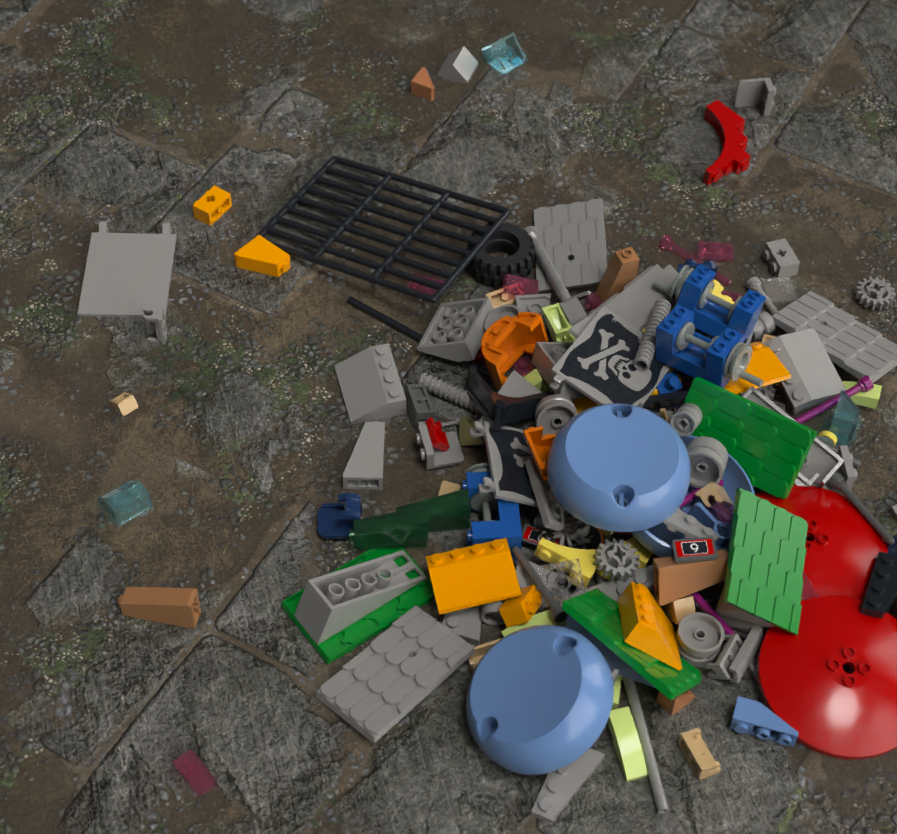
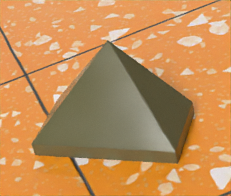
(464, 434)

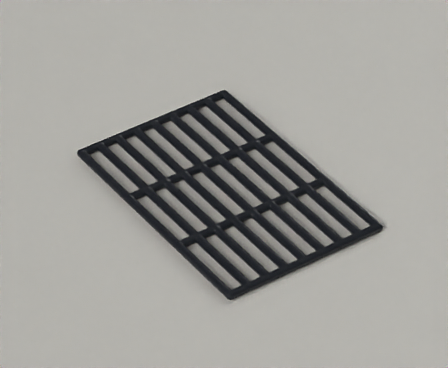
(399, 246)

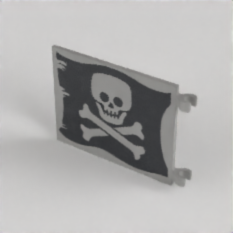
(603, 365)
(507, 459)

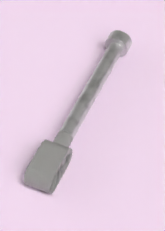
(569, 305)

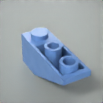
(758, 720)

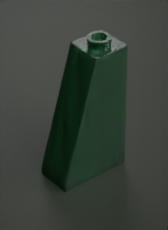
(446, 511)
(392, 530)

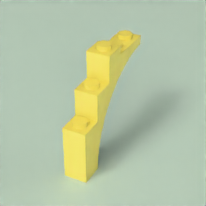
(556, 553)

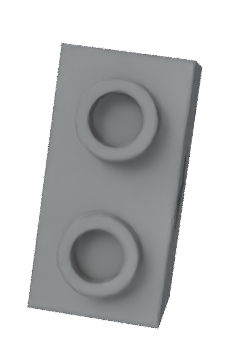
(781, 258)

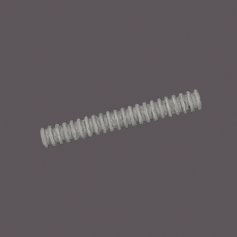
(461, 397)

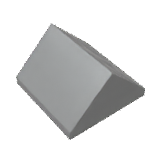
(458, 66)

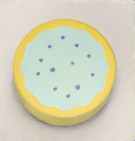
(828, 437)

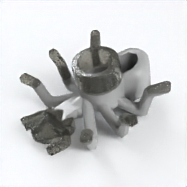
(572, 530)

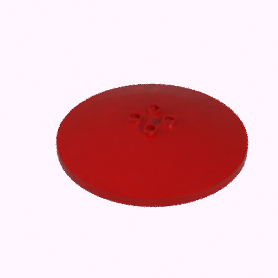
(842, 544)
(812, 693)

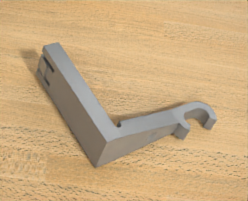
(754, 636)

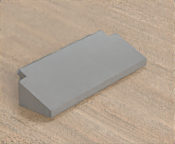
(639, 296)
(823, 460)

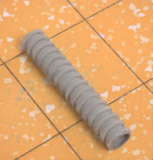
(648, 343)

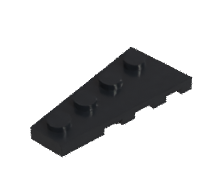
(882, 586)

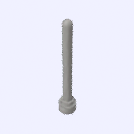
(756, 285)

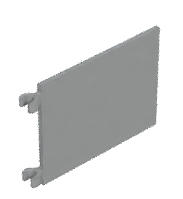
(127, 272)

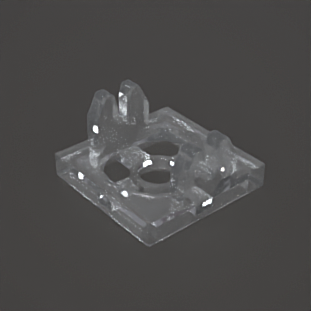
(574, 566)

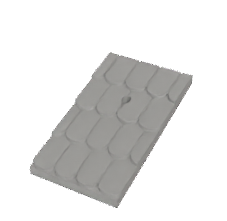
(572, 233)
(846, 340)
(394, 673)

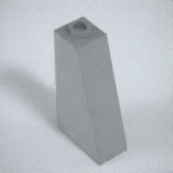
(514, 387)
(367, 459)

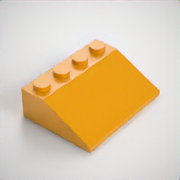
(763, 365)
(473, 576)
(647, 625)

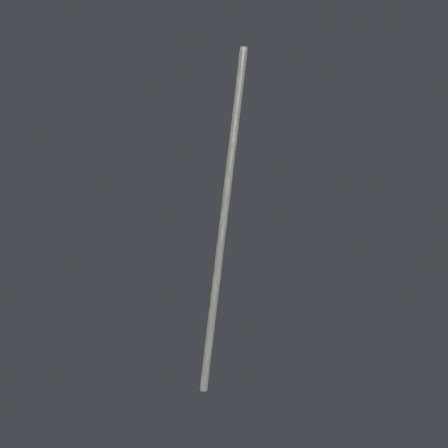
(638, 717)

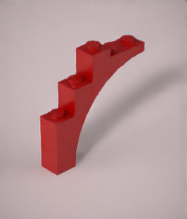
(734, 143)

